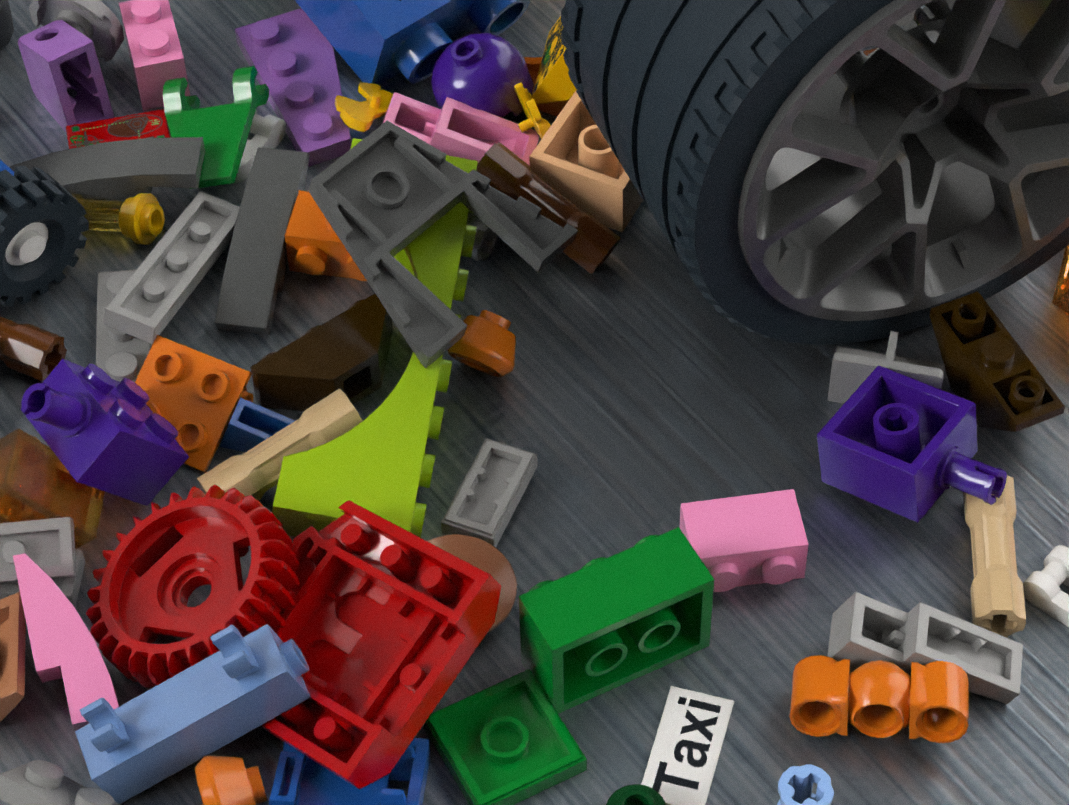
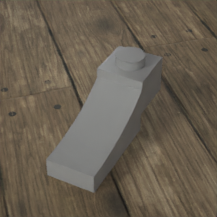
(876, 631)

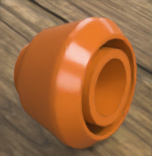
(486, 344)
(228, 782)

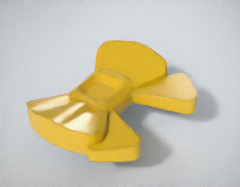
(531, 111)
(362, 114)

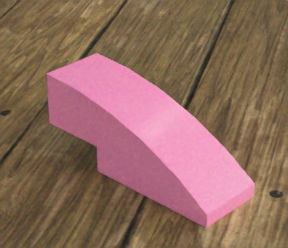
(459, 128)
(62, 641)

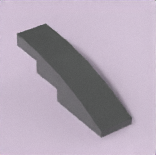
(124, 167)
(258, 244)

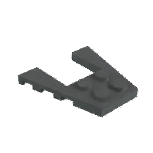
(394, 191)

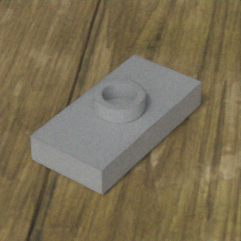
(490, 492)

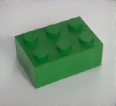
(616, 619)

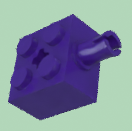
(104, 431)
(905, 446)

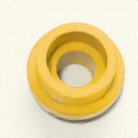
(141, 218)

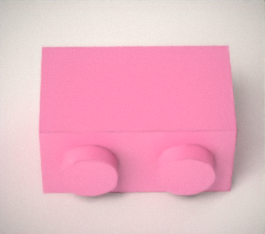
(152, 48)
(748, 538)

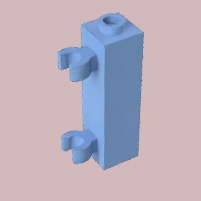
(192, 711)

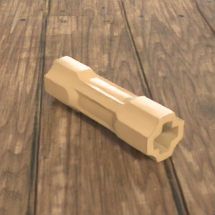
(260, 466)
(996, 587)

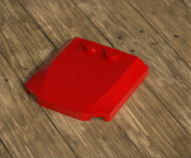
(382, 638)

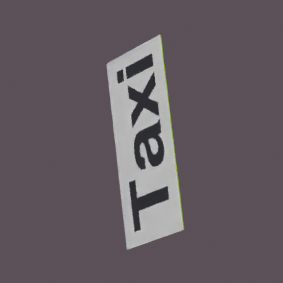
(687, 746)

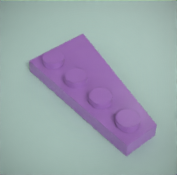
(301, 81)

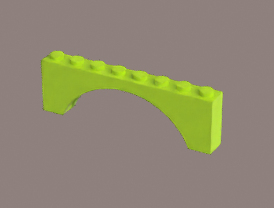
(385, 455)

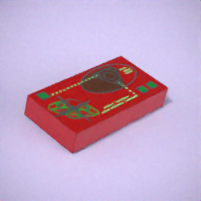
(128, 127)

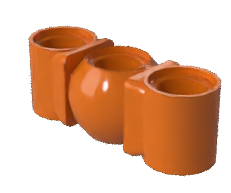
(880, 699)

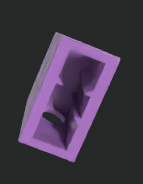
(63, 59)

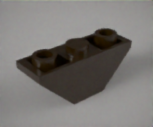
(332, 356)
(991, 367)

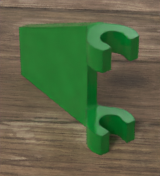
(221, 126)

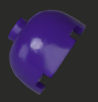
(481, 74)

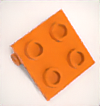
(193, 395)

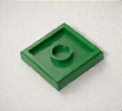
(505, 742)

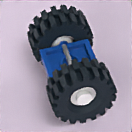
(37, 232)

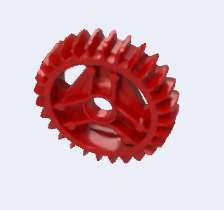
(169, 557)

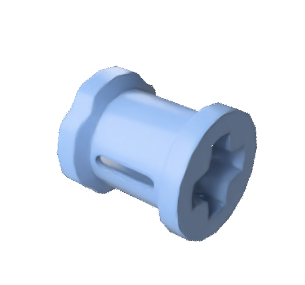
(797, 784)

